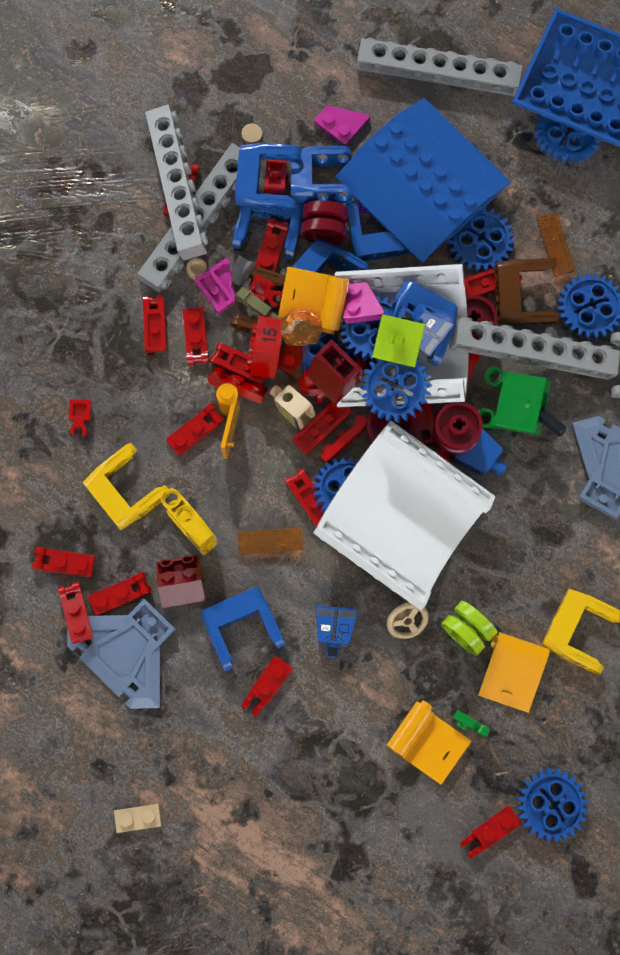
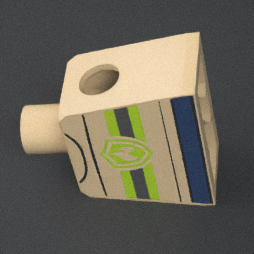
(293, 406)

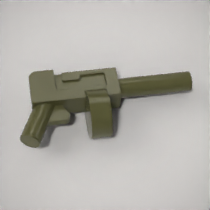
(255, 304)

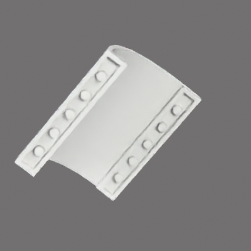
(447, 281)
(402, 513)

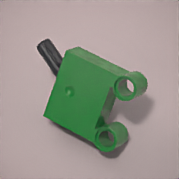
(521, 404)

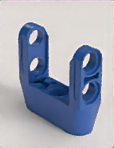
(249, 174)
(301, 175)
(294, 217)
(374, 245)
(324, 253)
(413, 294)
(234, 610)

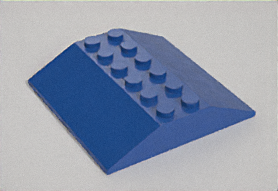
(575, 77)
(422, 179)

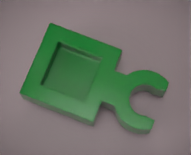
(464, 722)

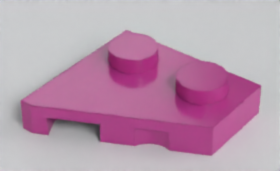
(341, 123)
(217, 286)
(361, 304)

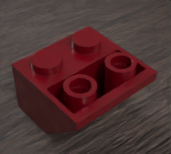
(334, 372)
(180, 581)

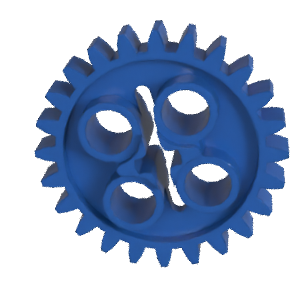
(548, 129)
(491, 226)
(583, 289)
(363, 343)
(387, 403)
(331, 475)
(536, 817)

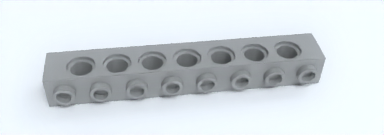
(443, 75)
(164, 134)
(219, 175)
(606, 357)

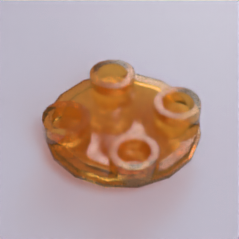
(301, 327)

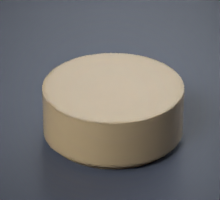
(251, 134)
(196, 267)

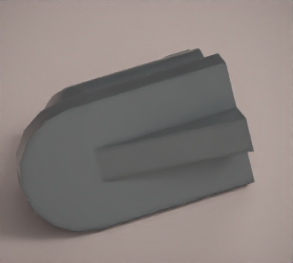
(241, 270)

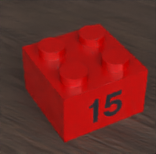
(265, 347)

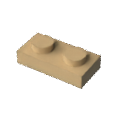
(137, 818)

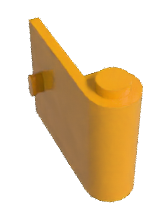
(316, 292)
(229, 406)
(513, 668)
(426, 741)

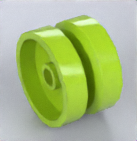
(469, 628)

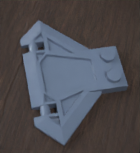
(601, 463)
(128, 652)

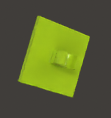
(398, 340)

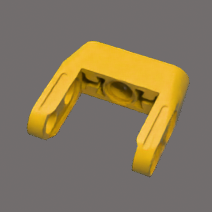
(109, 497)
(195, 529)
(566, 622)

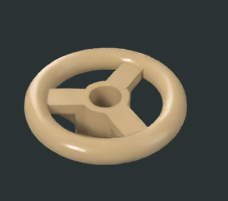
(405, 616)

